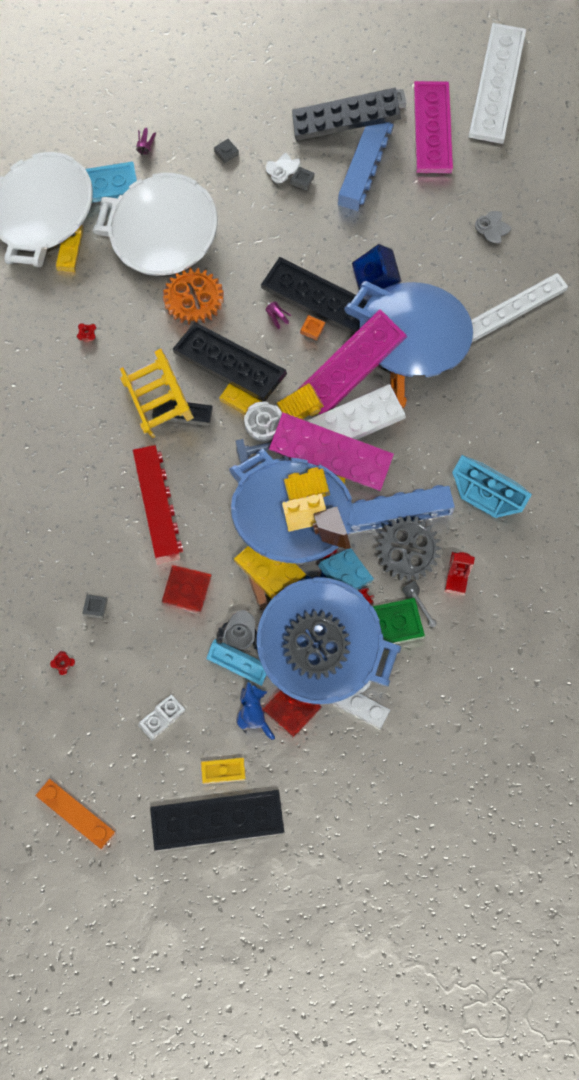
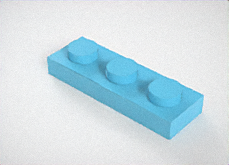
(237, 662)

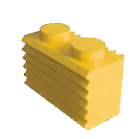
(301, 403)
(307, 484)
(300, 512)

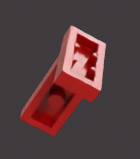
(458, 572)

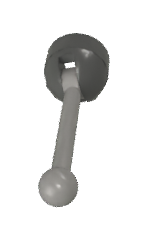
(412, 591)

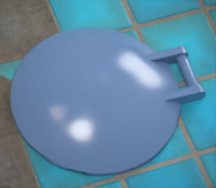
(432, 319)
(260, 513)
(359, 622)

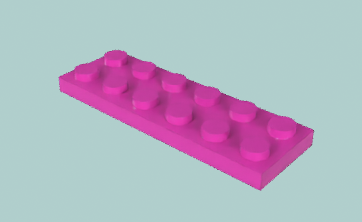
(432, 127)
(355, 360)
(334, 451)

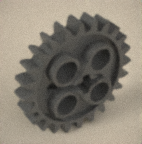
(412, 530)
(332, 634)

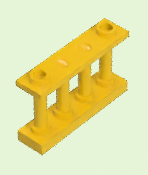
(174, 393)

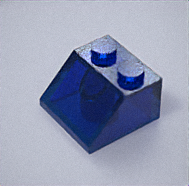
(377, 267)

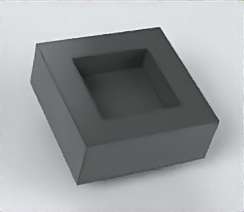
(226, 150)
(302, 178)
(95, 606)

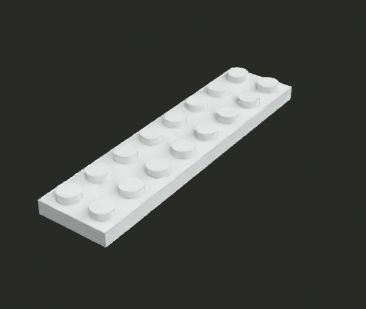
(497, 83)

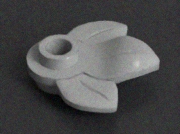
(494, 226)

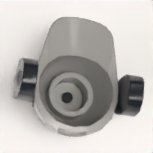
(238, 631)

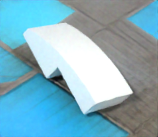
(161, 717)

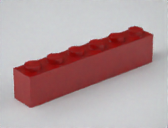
(156, 504)

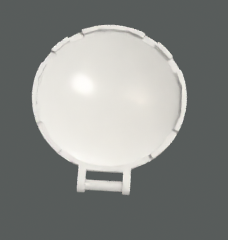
(42, 204)
(160, 224)

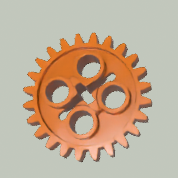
(210, 291)

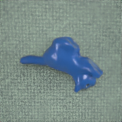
(251, 713)

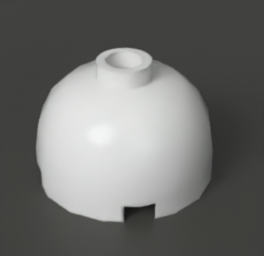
(262, 421)

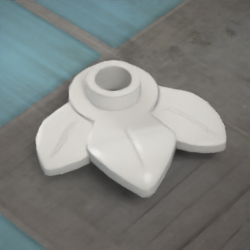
(282, 168)

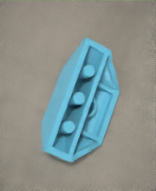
(489, 488)

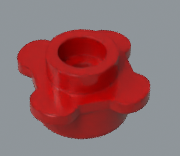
(87, 337)
(62, 657)

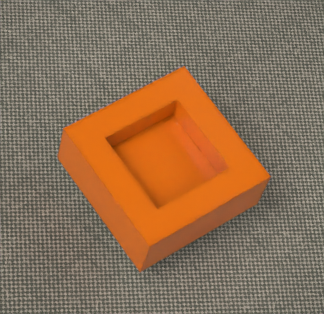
(312, 328)

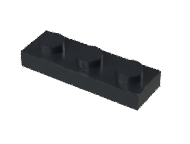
(201, 412)

